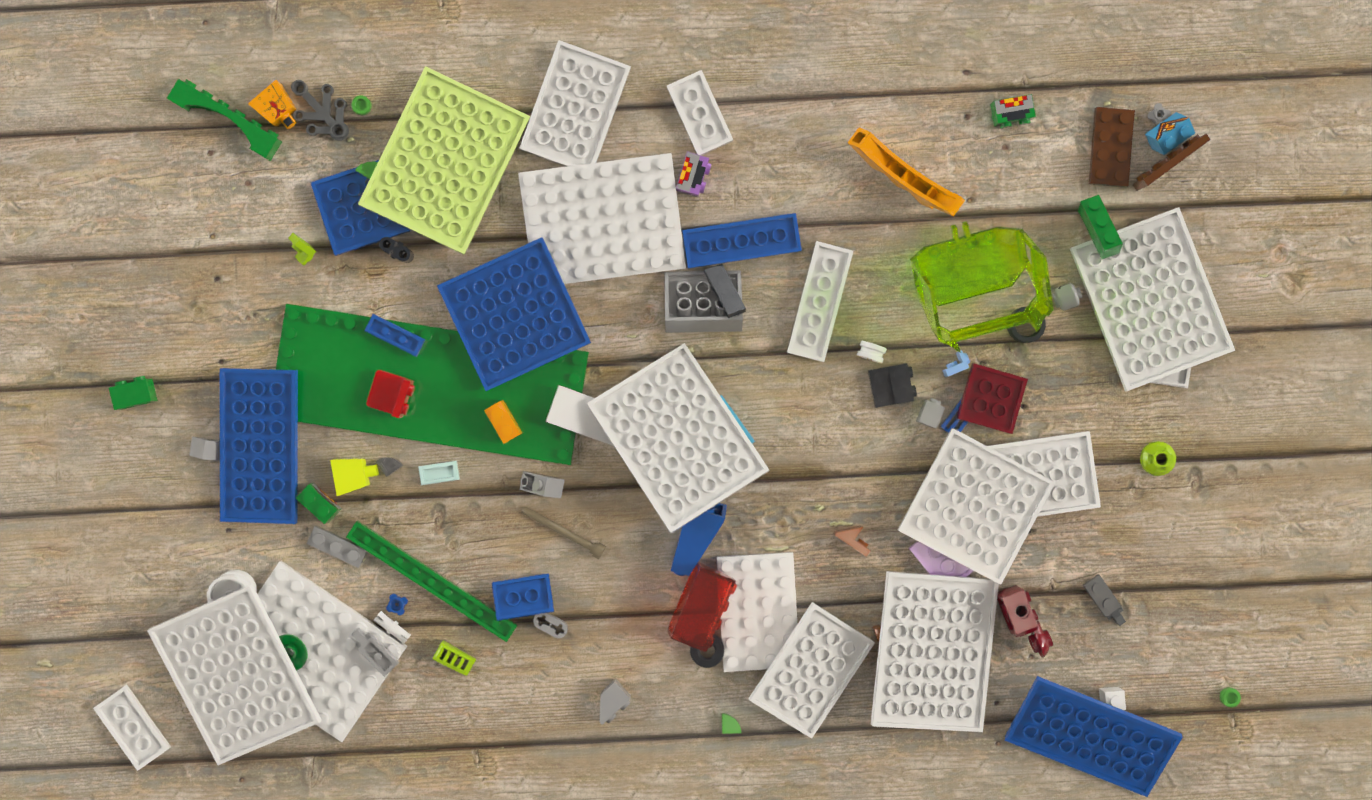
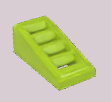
(444, 660)

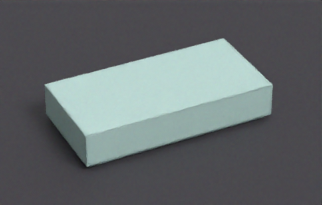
(439, 473)

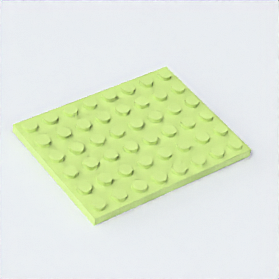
(444, 160)

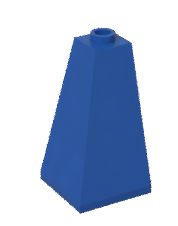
(696, 538)

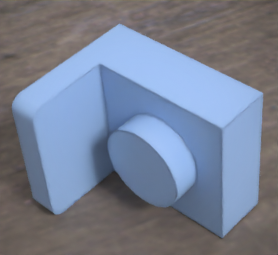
(954, 367)

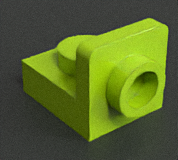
(304, 249)

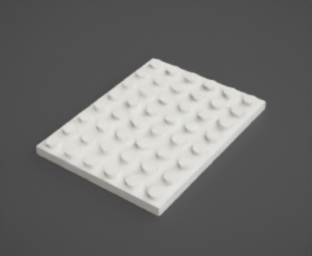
(606, 217)
(1153, 301)
(677, 438)
(934, 652)
(335, 672)
(234, 674)

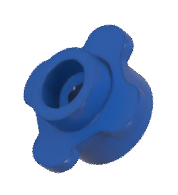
(391, 607)

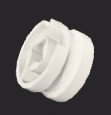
(871, 352)

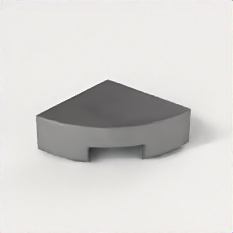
(388, 465)

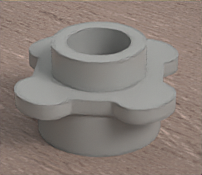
(1153, 115)

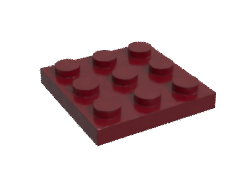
(992, 398)

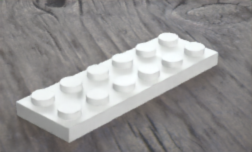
(820, 301)

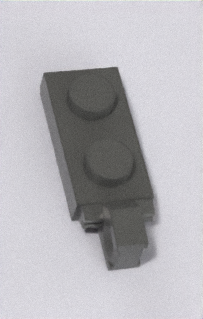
(1104, 599)

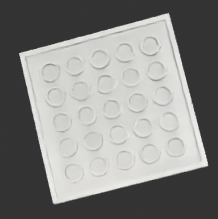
(976, 506)

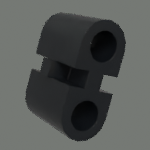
(396, 250)

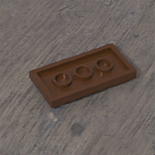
(1111, 147)
(1173, 159)

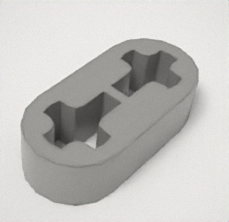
(548, 628)

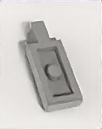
(374, 652)

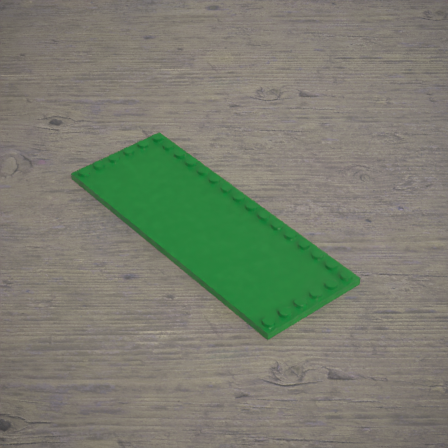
(448, 402)

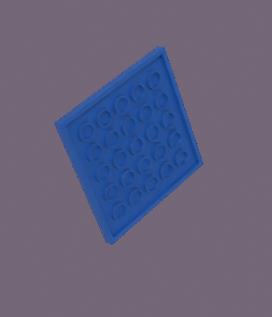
(514, 314)

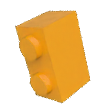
(503, 421)

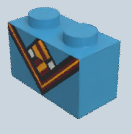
(1170, 133)

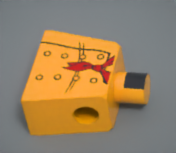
(275, 105)

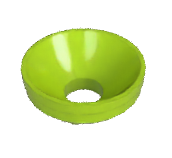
(1149, 455)

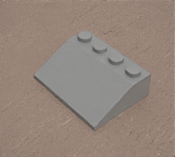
(694, 305)

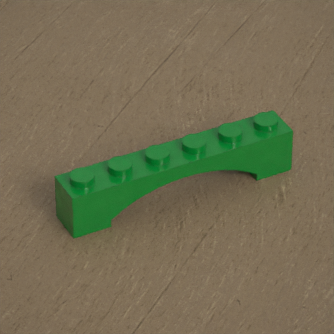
(189, 98)

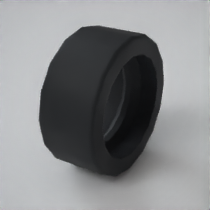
(1026, 339)

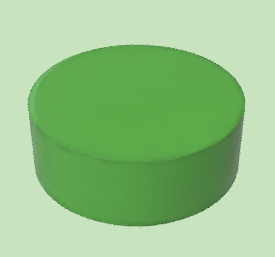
(361, 105)
(1230, 697)

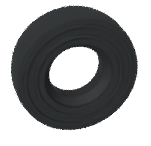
(711, 661)

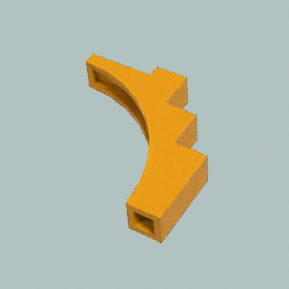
(903, 175)

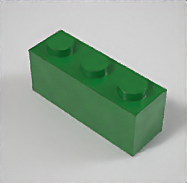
(1100, 227)

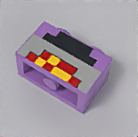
(692, 174)

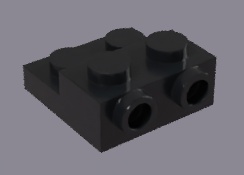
(892, 385)

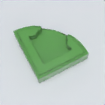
(367, 168)
(730, 724)

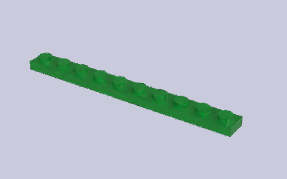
(430, 580)

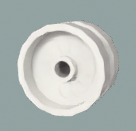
(228, 583)

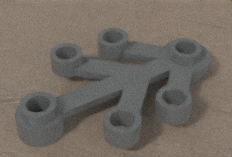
(322, 112)

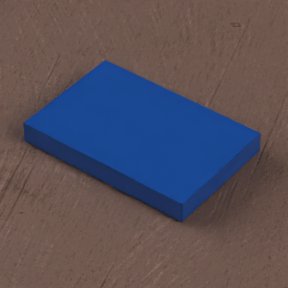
(522, 597)

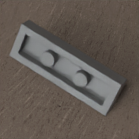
(337, 546)

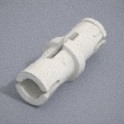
(392, 627)

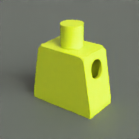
(351, 474)

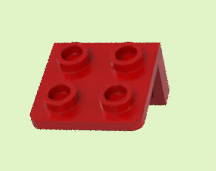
(390, 393)

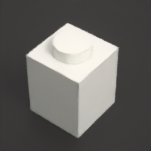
(1113, 696)

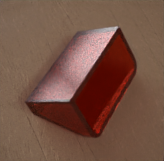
(701, 607)

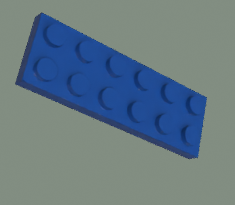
(741, 240)

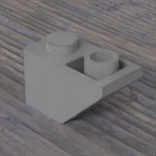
(542, 484)
(611, 700)

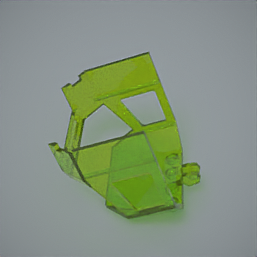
(975, 267)

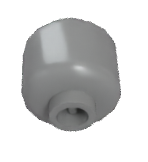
(1067, 296)

